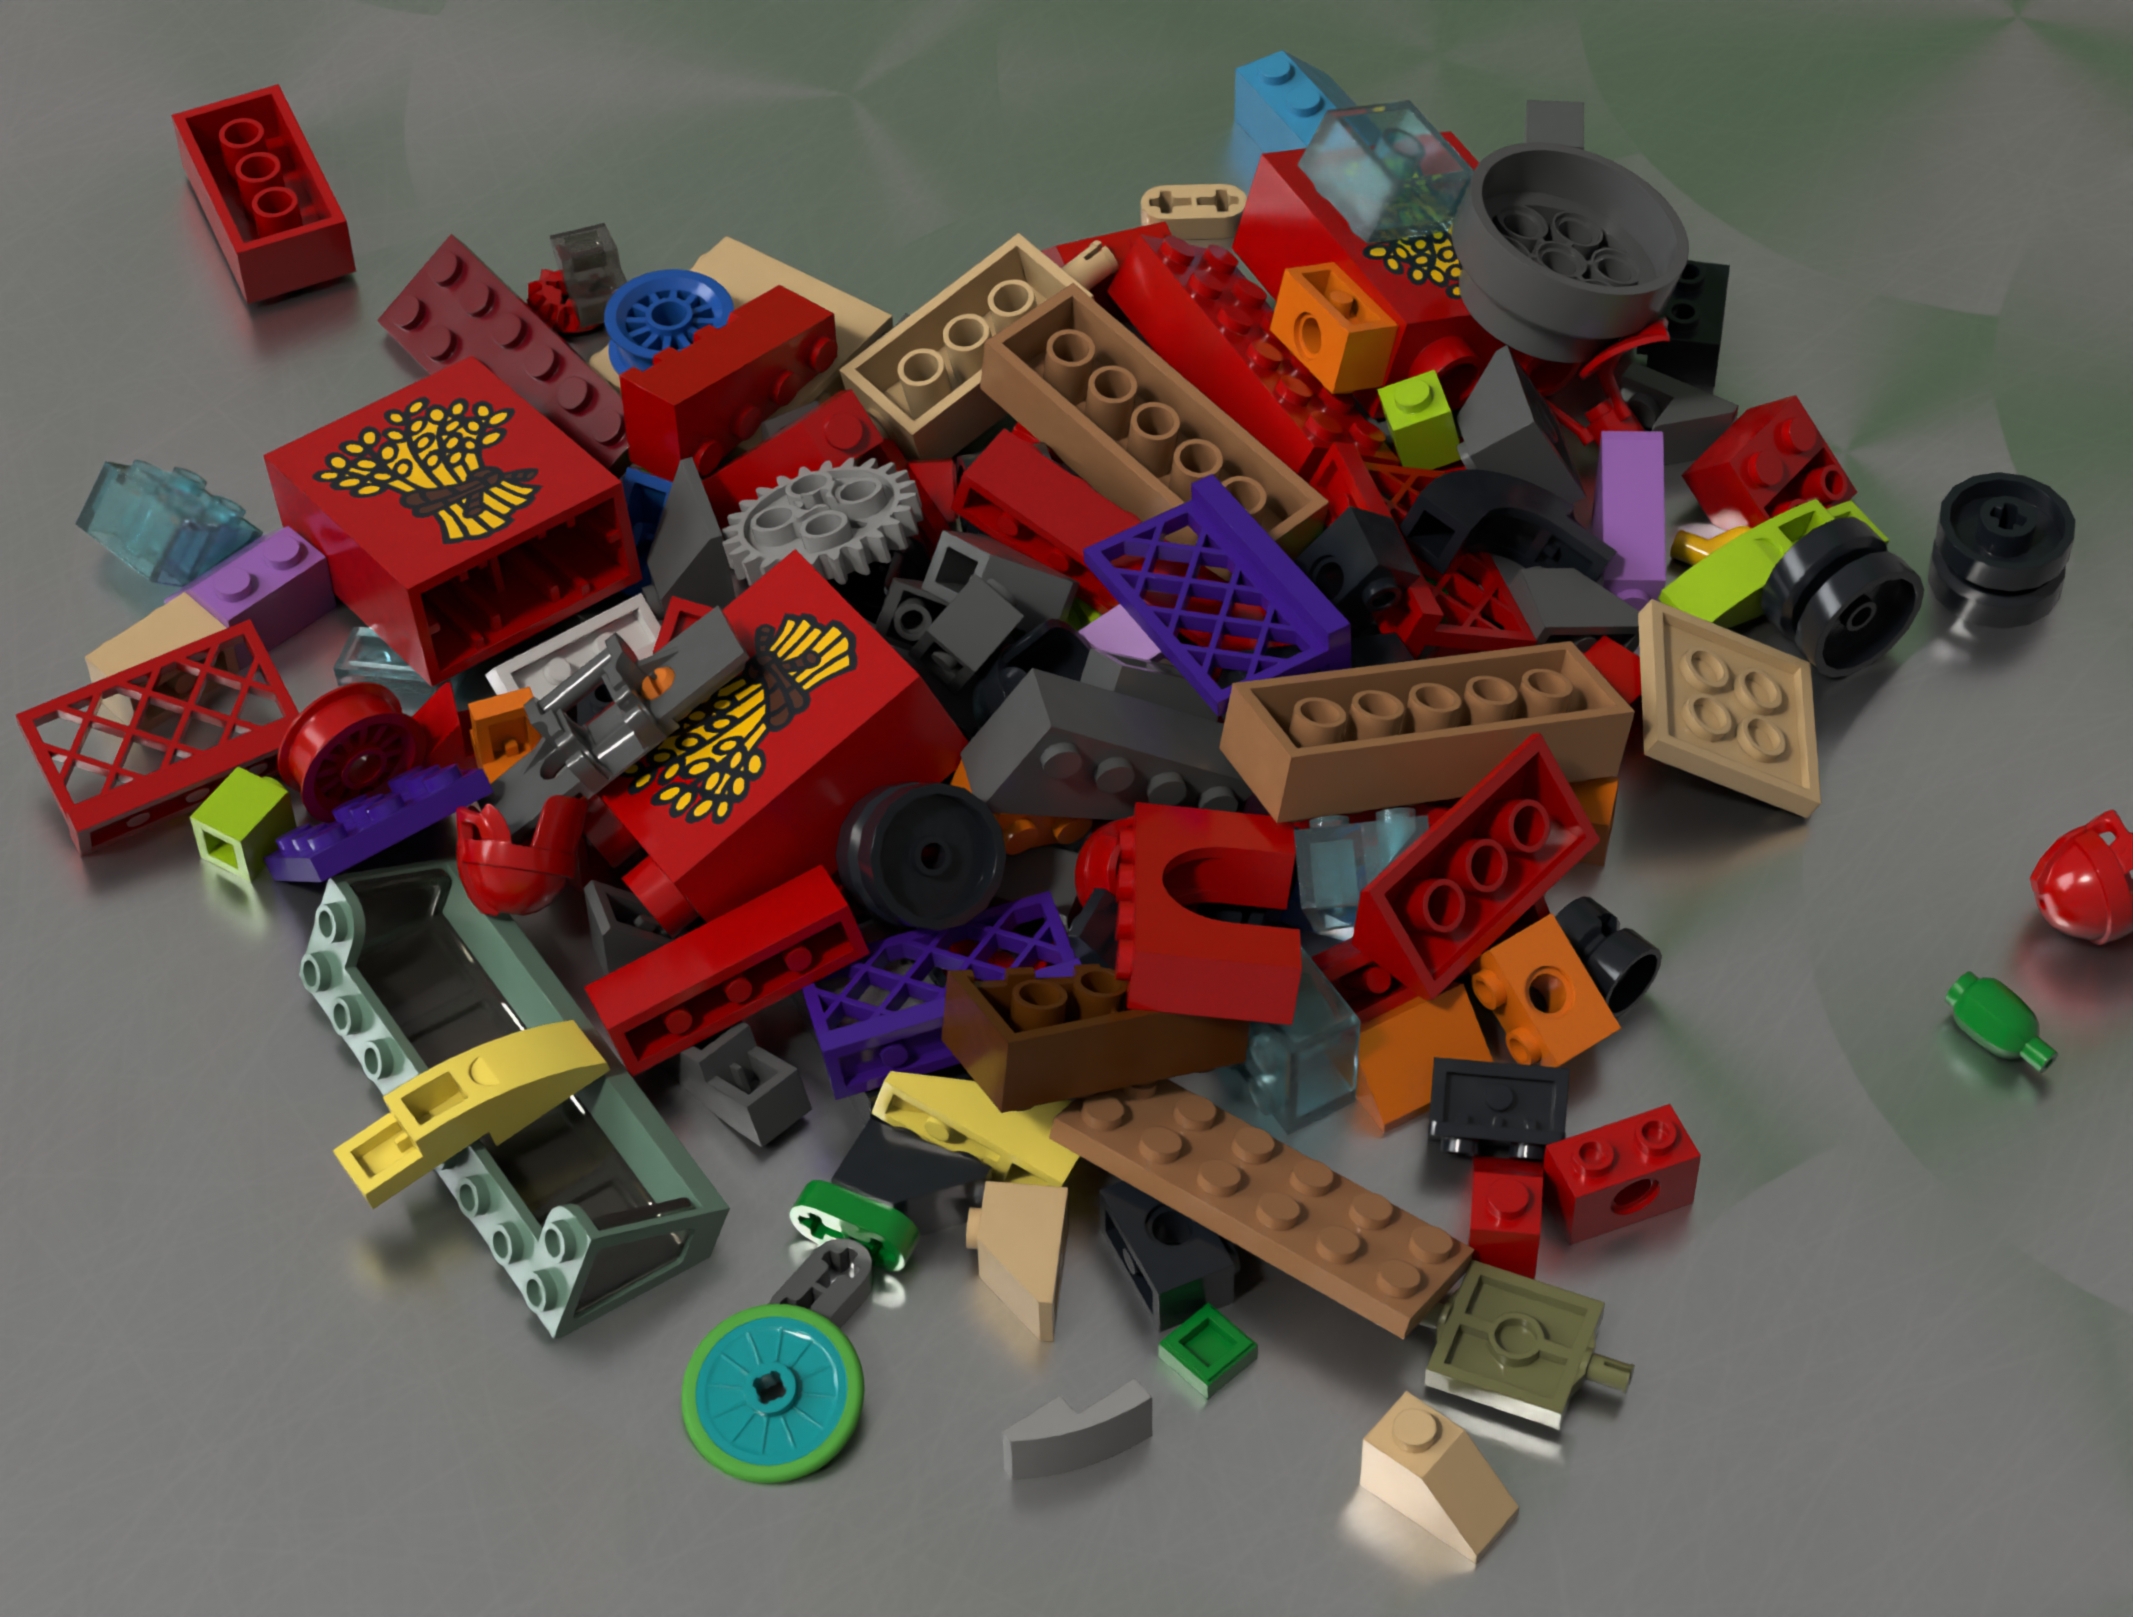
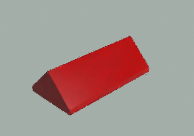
(1474, 871)

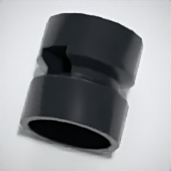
(1616, 959)

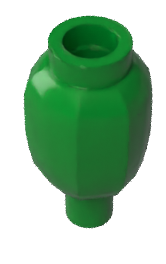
(1998, 1020)

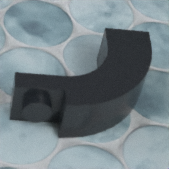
(1500, 517)

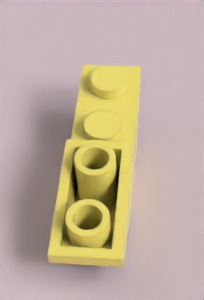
(473, 1094)

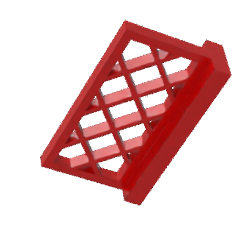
(1417, 615)
(176, 786)

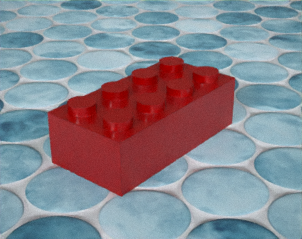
(264, 194)

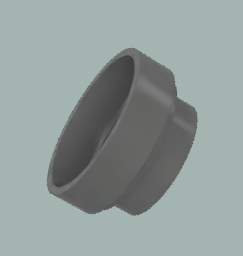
(1564, 250)

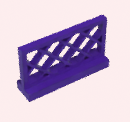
(1256, 562)
(910, 1038)

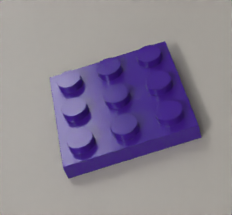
(375, 823)

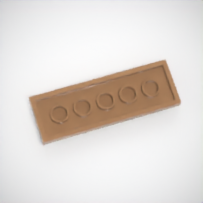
(1268, 1199)

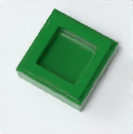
(1208, 1350)

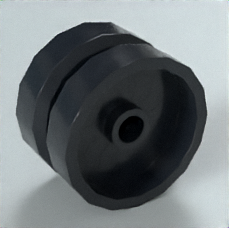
(2001, 550)
(1842, 597)
(921, 855)

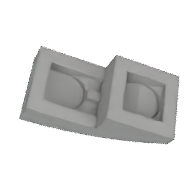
(1062, 1441)

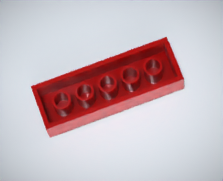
(1219, 338)

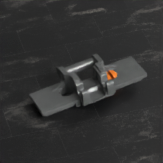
(647, 707)

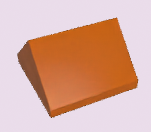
(1401, 1049)

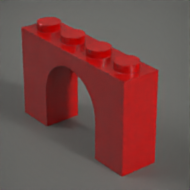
(1191, 961)

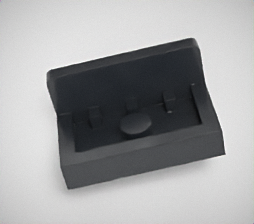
(1497, 1107)

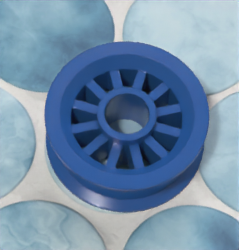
(661, 312)

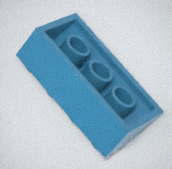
(1284, 101)

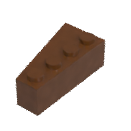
(1073, 1036)

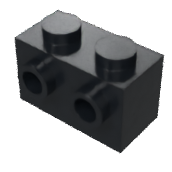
(1694, 326)

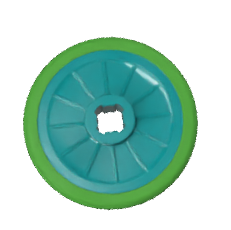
(789, 1433)

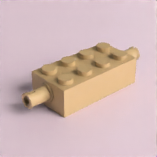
(927, 370)

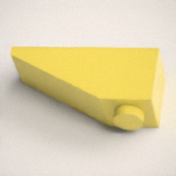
(964, 1119)

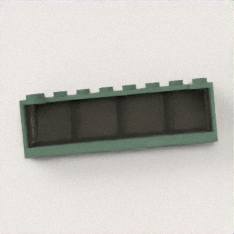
(583, 1198)

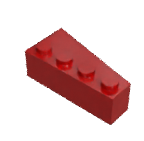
(725, 382)

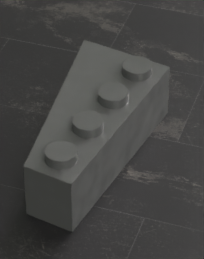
(1095, 753)

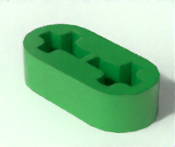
(834, 1212)

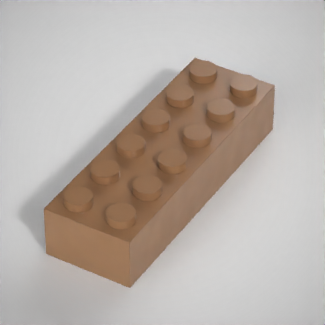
(1137, 422)
(1418, 728)

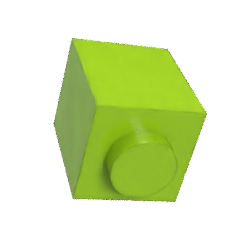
(1420, 422)
(242, 822)

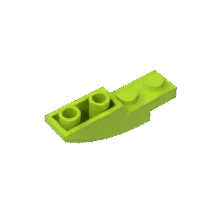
(1731, 580)

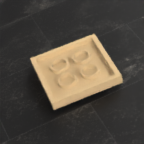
(1728, 709)

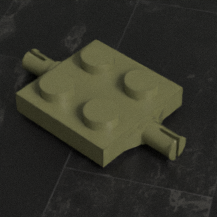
(1518, 1345)

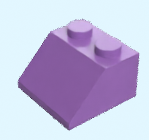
(273, 582)

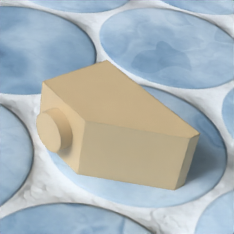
(1022, 1249)
(1436, 1477)

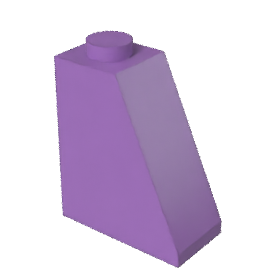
(1631, 514)

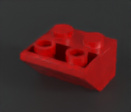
(1767, 466)

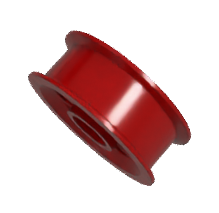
(349, 747)

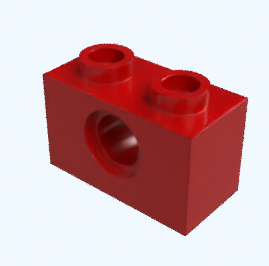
(1620, 1174)

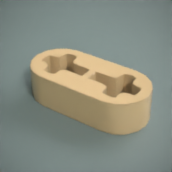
(1195, 209)

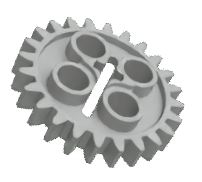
(830, 516)

